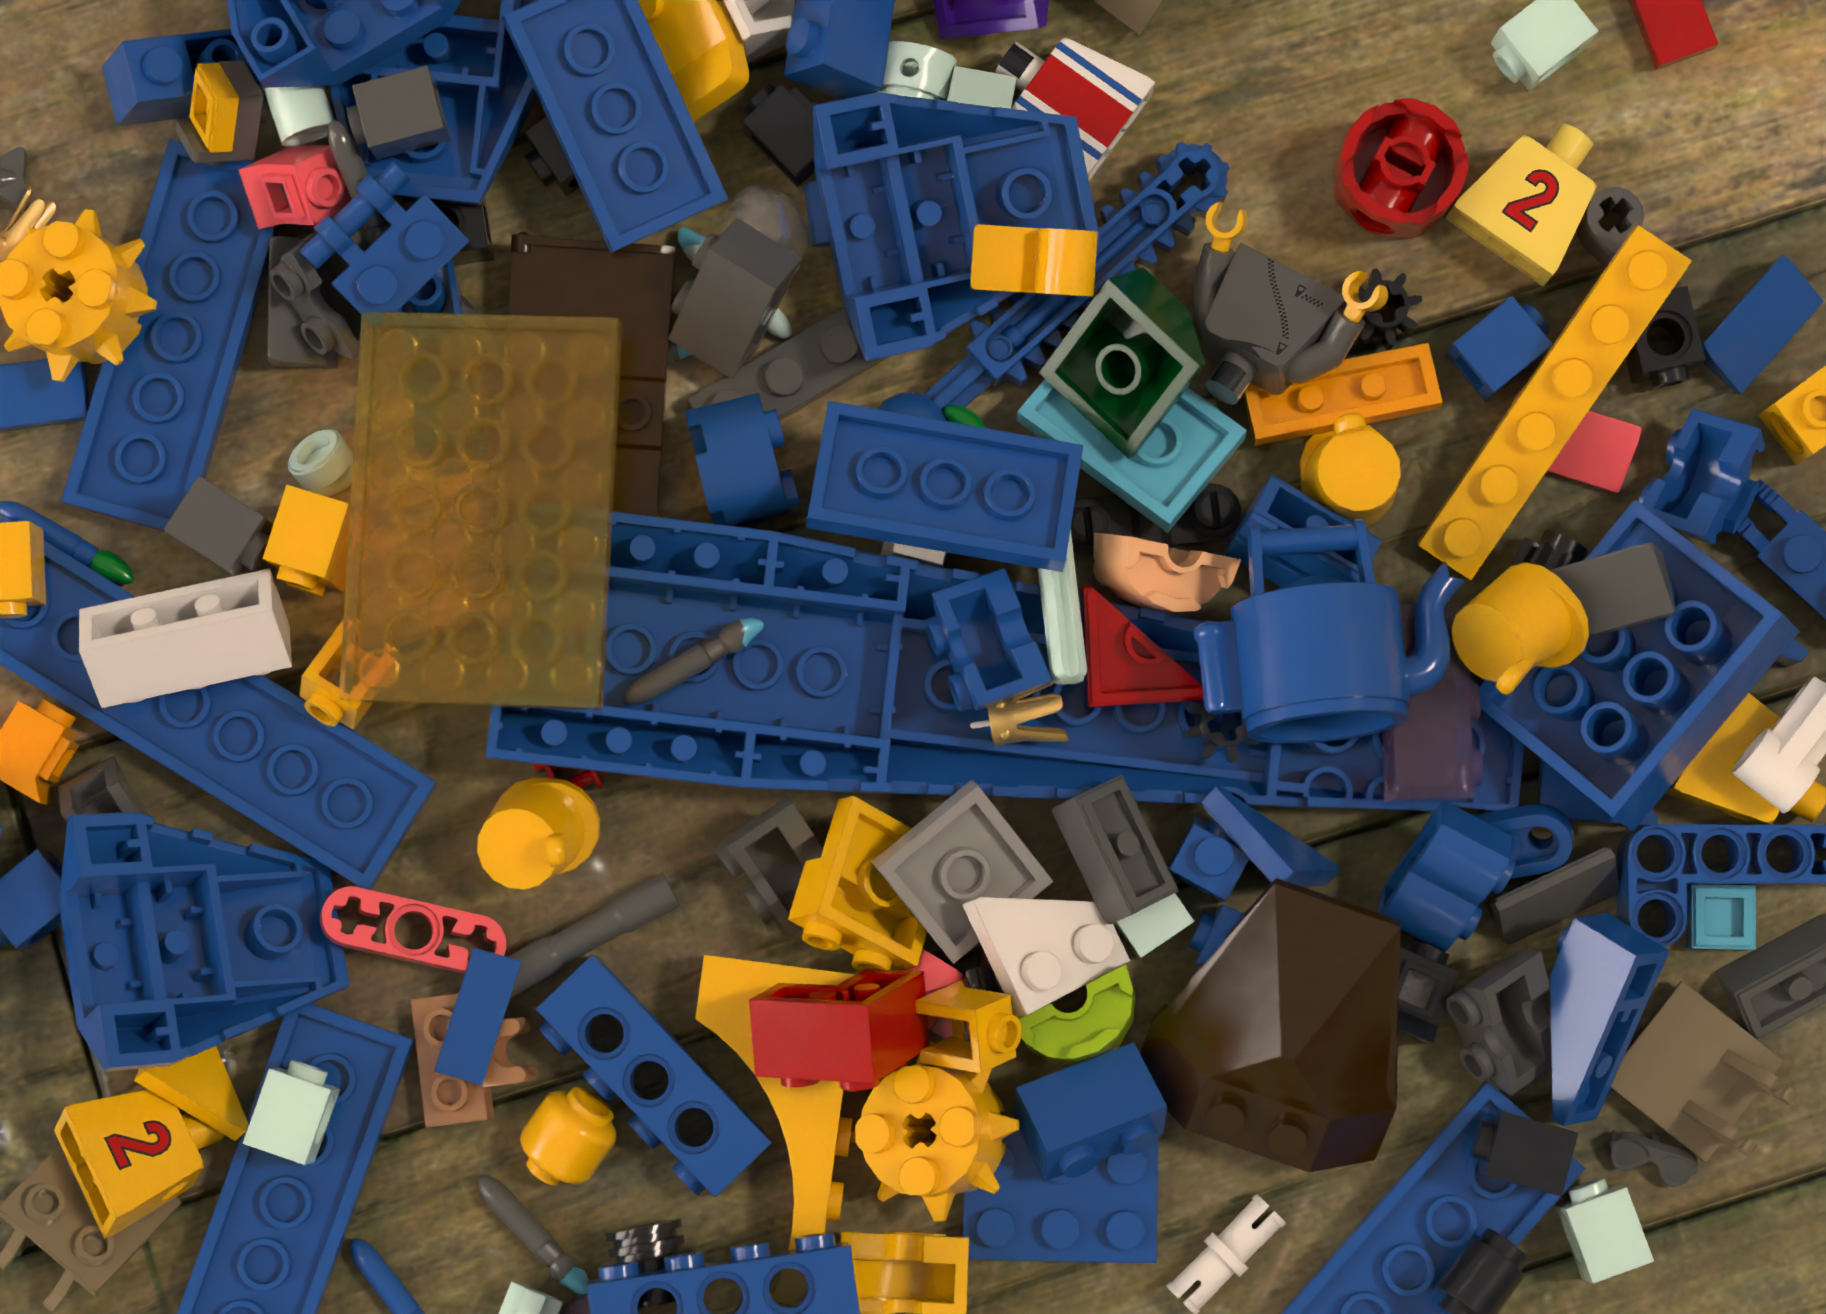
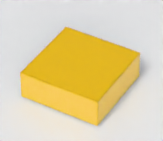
(214, 107)

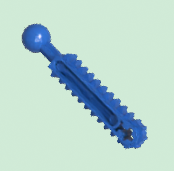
(1037, 318)

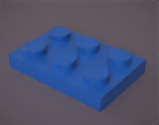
(1075, 1219)

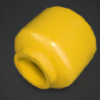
(568, 1136)

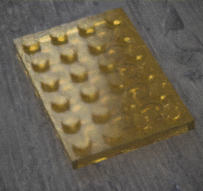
(481, 510)

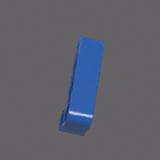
(1685, 866)

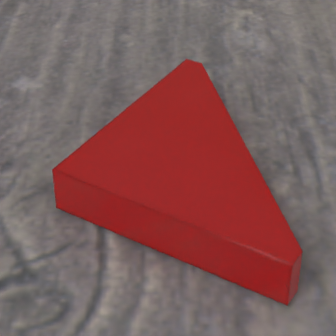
(1125, 662)

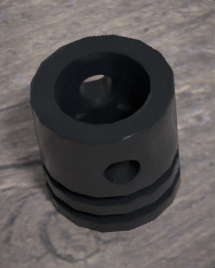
(648, 1246)

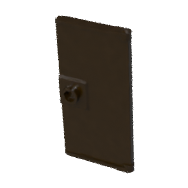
(629, 285)

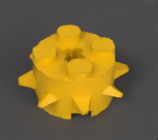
(73, 294)
(968, 1128)

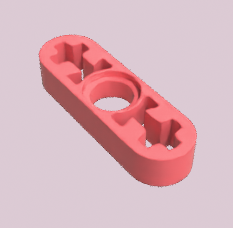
(369, 906)

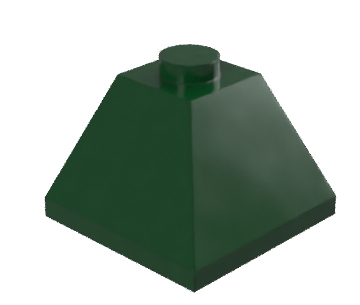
(1127, 359)

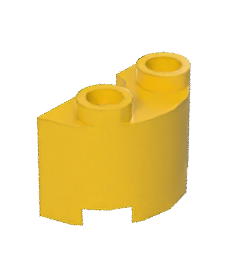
(909, 1272)

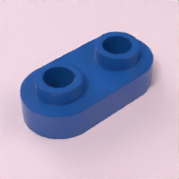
(1531, 853)

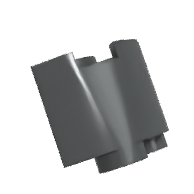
(326, 313)
(773, 857)
(1505, 1022)

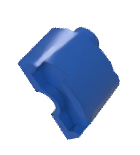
(738, 461)
(1708, 477)
(986, 642)

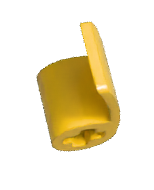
(1034, 260)

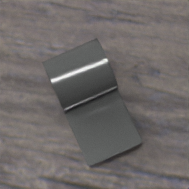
(1594, 238)

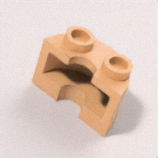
(1160, 576)

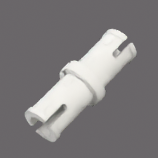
(1226, 1254)

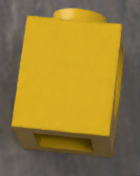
(1800, 418)

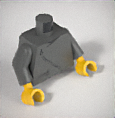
(1267, 319)

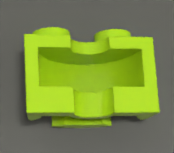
(1087, 1032)

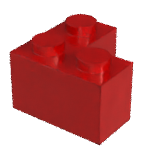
(840, 1030)

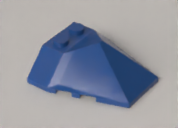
(910, 184)
(187, 937)

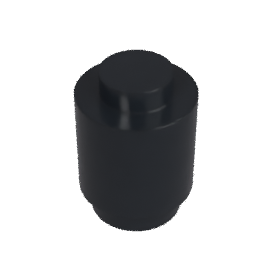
(1482, 1275)

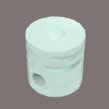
(917, 71)

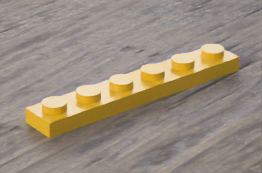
(1554, 401)

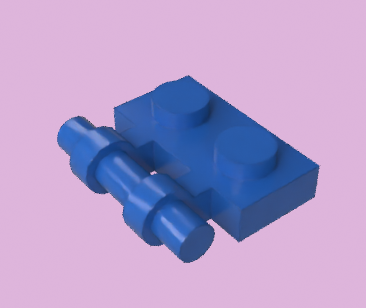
(400, 258)

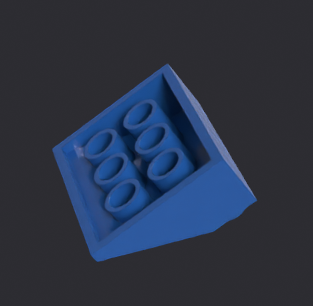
(1649, 694)

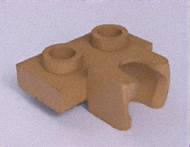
(451, 1099)

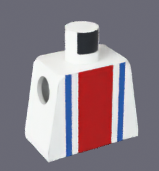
(1081, 85)

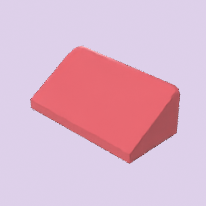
(1598, 452)

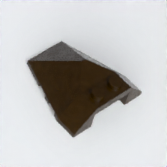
(1287, 1033)

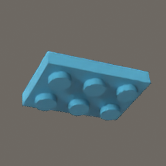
(1168, 468)

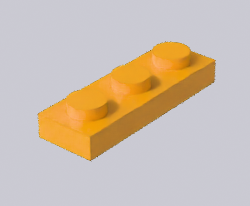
(1374, 385)

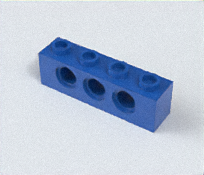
(598, 991)
(686, 1275)

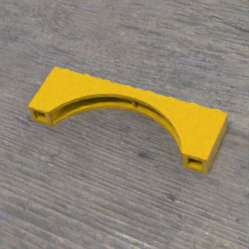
(806, 1114)

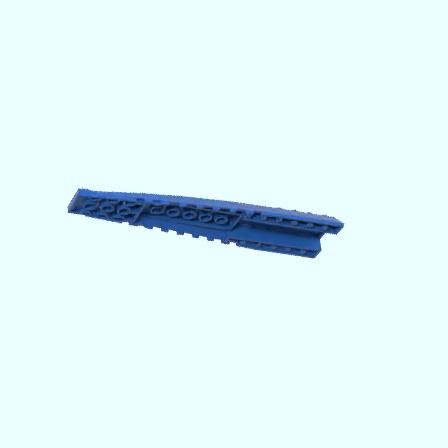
(858, 701)

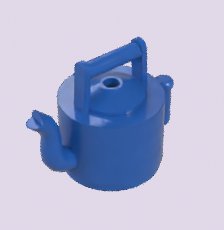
(1322, 651)

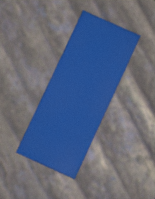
(477, 1016)

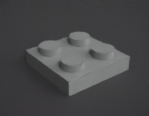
(955, 857)

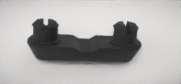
(1208, 518)

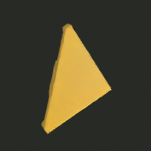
(201, 1089)

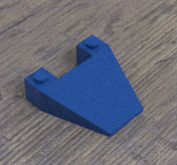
(483, 101)

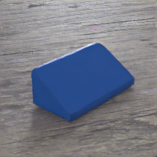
(1760, 324)

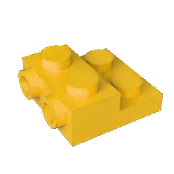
(849, 902)

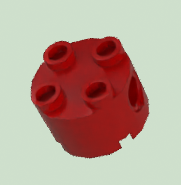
(1400, 168)

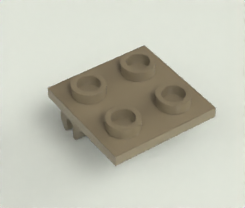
(1697, 1073)
(58, 1219)

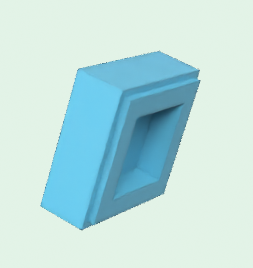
(1721, 917)

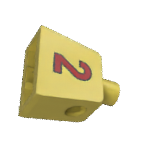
(1530, 202)

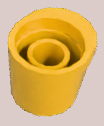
(1351, 470)
(1520, 624)
(538, 832)

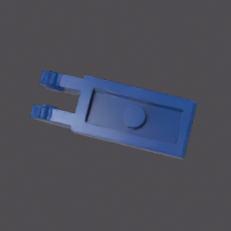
(1795, 553)

